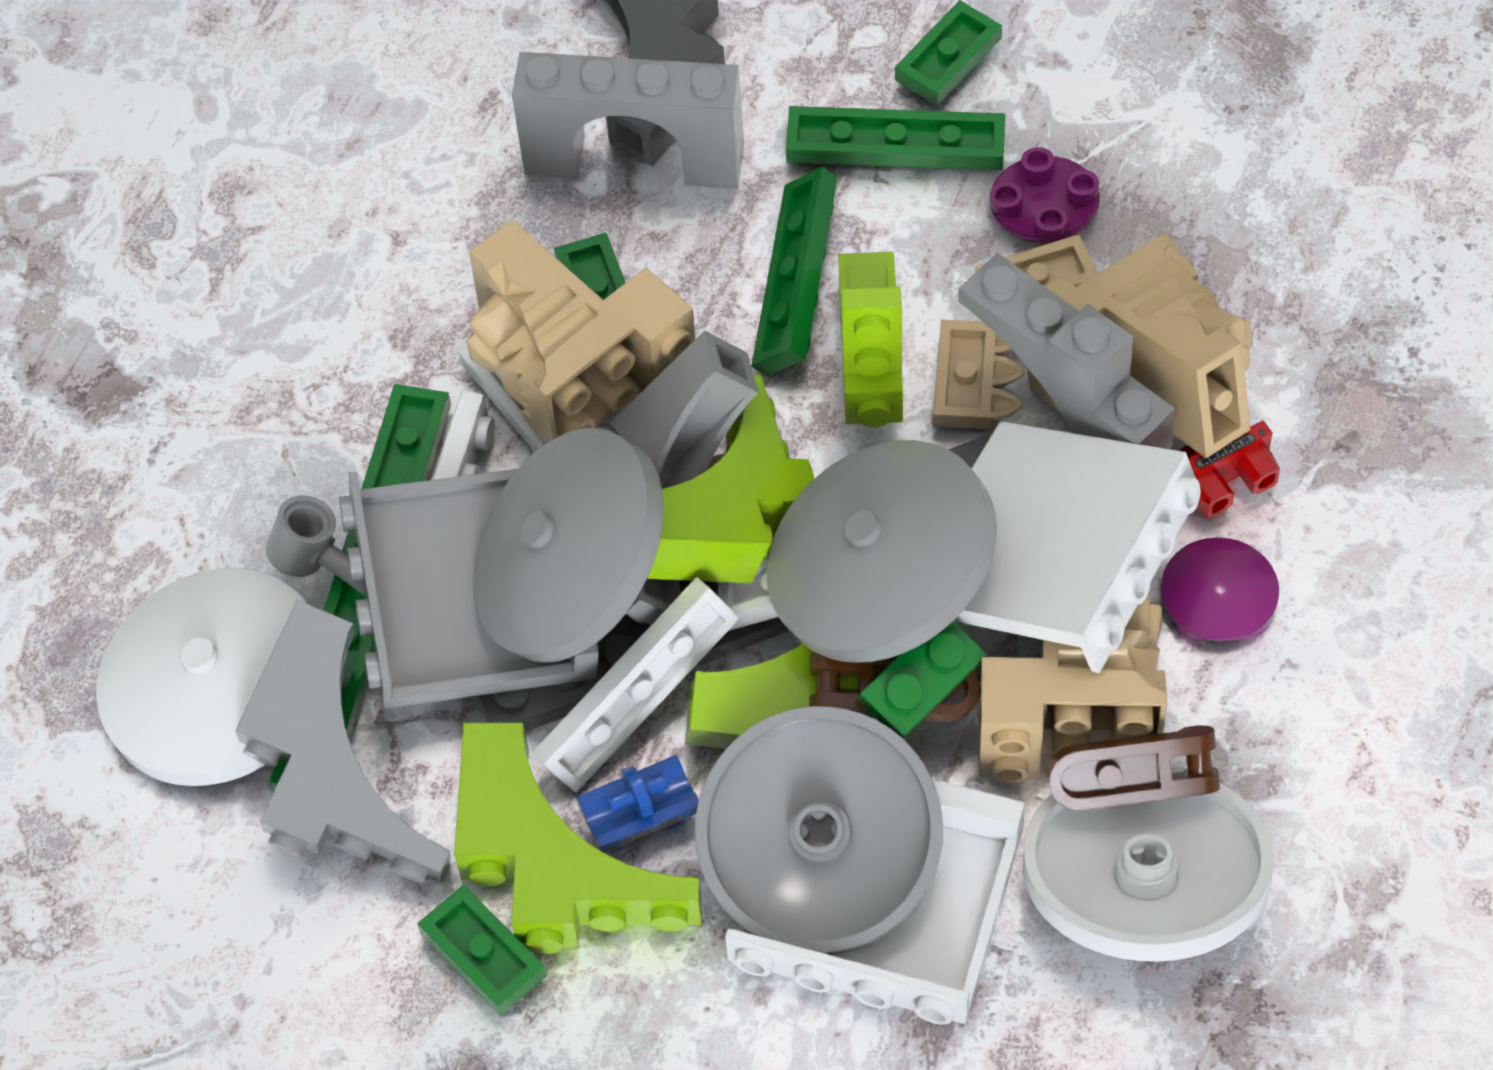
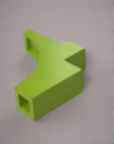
(871, 338)
(729, 514)
(734, 700)
(558, 877)

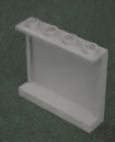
(419, 594)

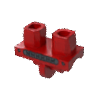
(1243, 458)

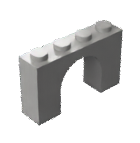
(688, 99)

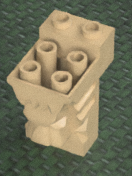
(1181, 341)
(559, 342)
(1056, 701)

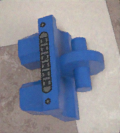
(638, 804)

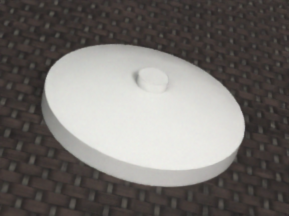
(187, 671)
(1150, 874)

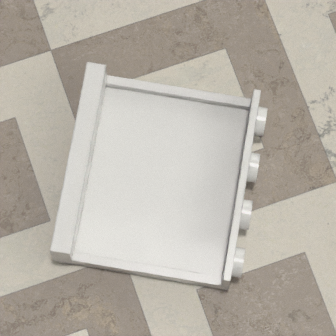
(1076, 533)
(941, 948)

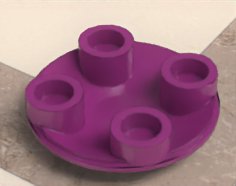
(1044, 197)
(1219, 590)

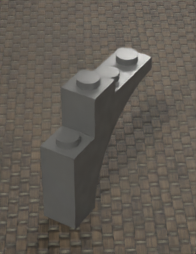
(660, 32)

